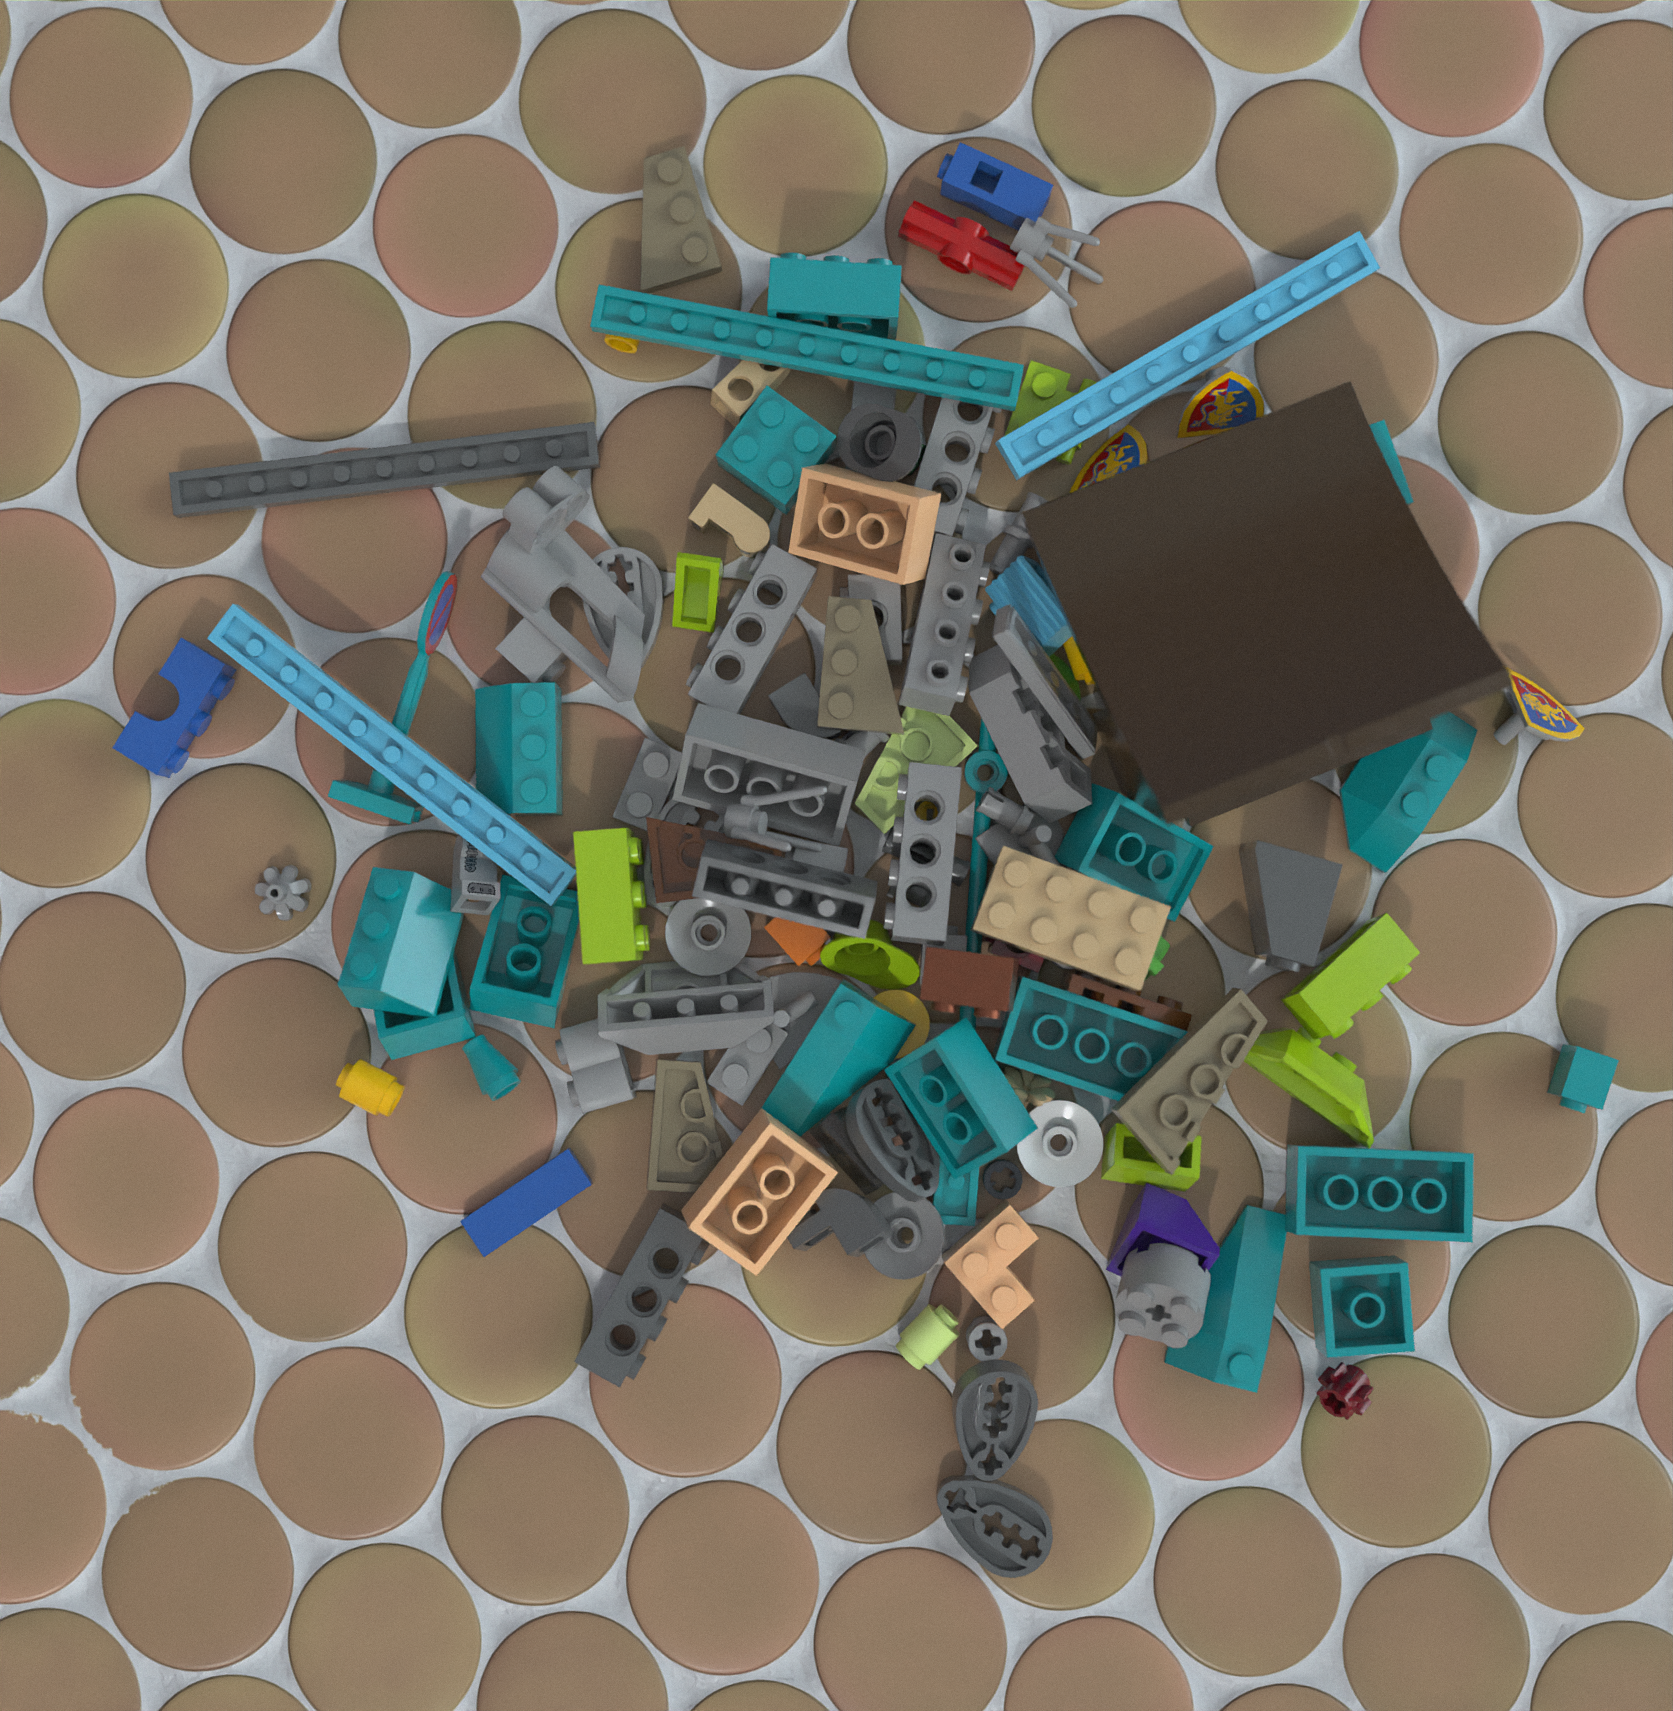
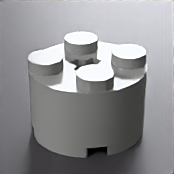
(1162, 1294)

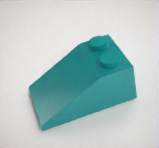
(1133, 850)
(525, 955)
(413, 1034)

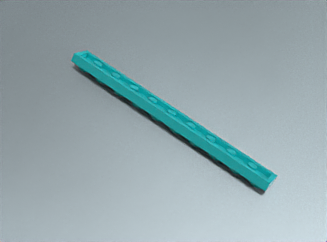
(807, 347)

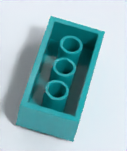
(1080, 1040)
(1379, 1193)

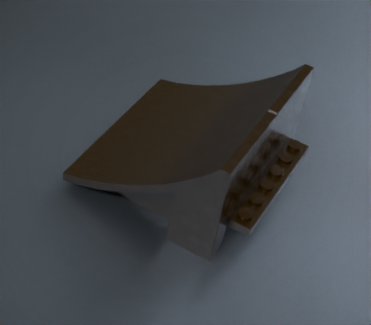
(1258, 610)

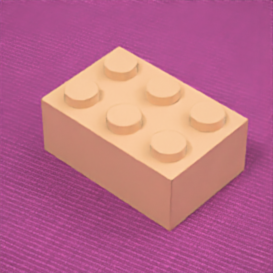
(864, 523)
(758, 1192)

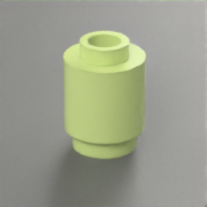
(928, 1336)

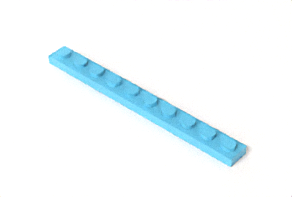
(1187, 355)
(393, 754)

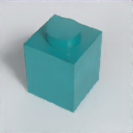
(1582, 1078)

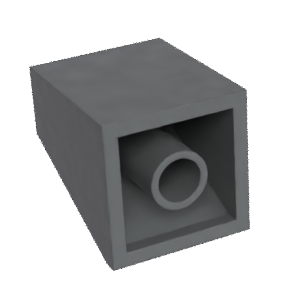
(1287, 902)

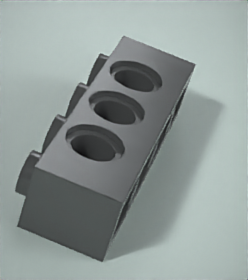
(785, 888)
(601, 1350)

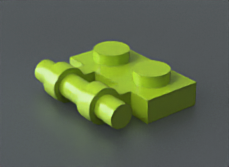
(1040, 392)

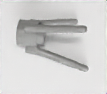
(1034, 242)
(749, 823)

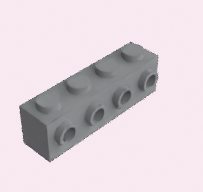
(943, 625)

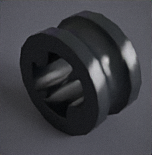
(1006, 1192)

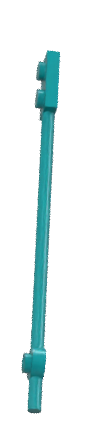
(958, 1198)

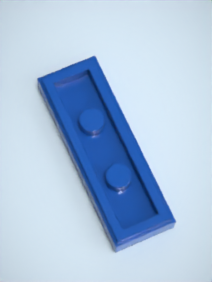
(526, 1202)

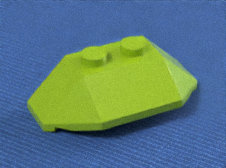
(1315, 1079)

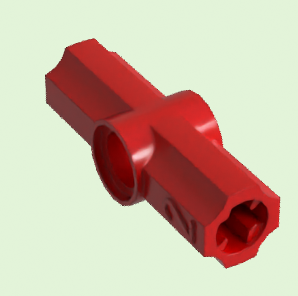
(961, 245)

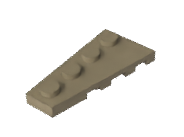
(1180, 1088)

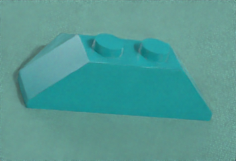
(1400, 788)

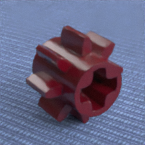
(1344, 1390)

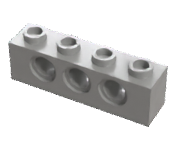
(960, 476)
(770, 568)
(942, 788)

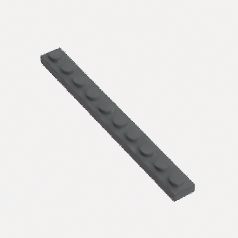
(383, 470)

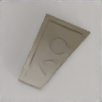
(855, 672)

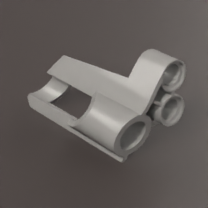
(541, 557)

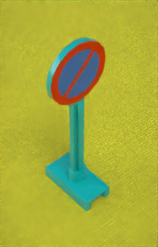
(378, 794)

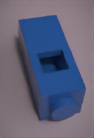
(993, 187)

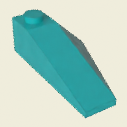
(838, 1056)
(1238, 1304)

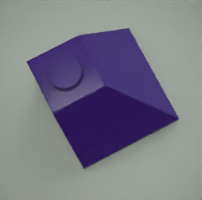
(1166, 1219)

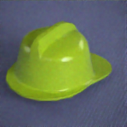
(871, 959)

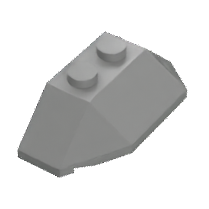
(675, 1011)

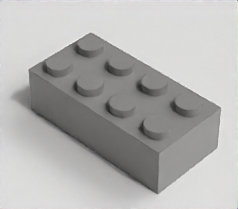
(741, 756)

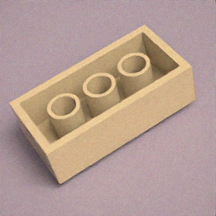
(1070, 918)

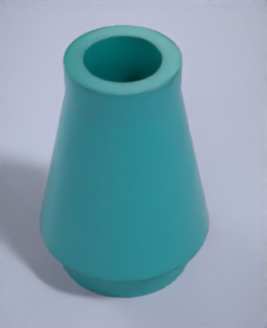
(491, 1069)

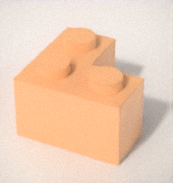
(983, 1259)

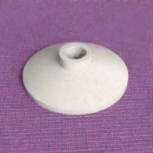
(1076, 1158)

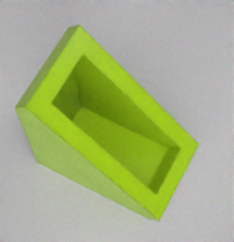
(697, 591)

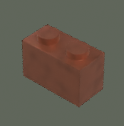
(969, 980)

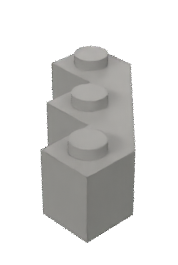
(1027, 738)

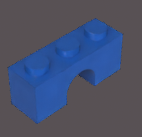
(200, 683)

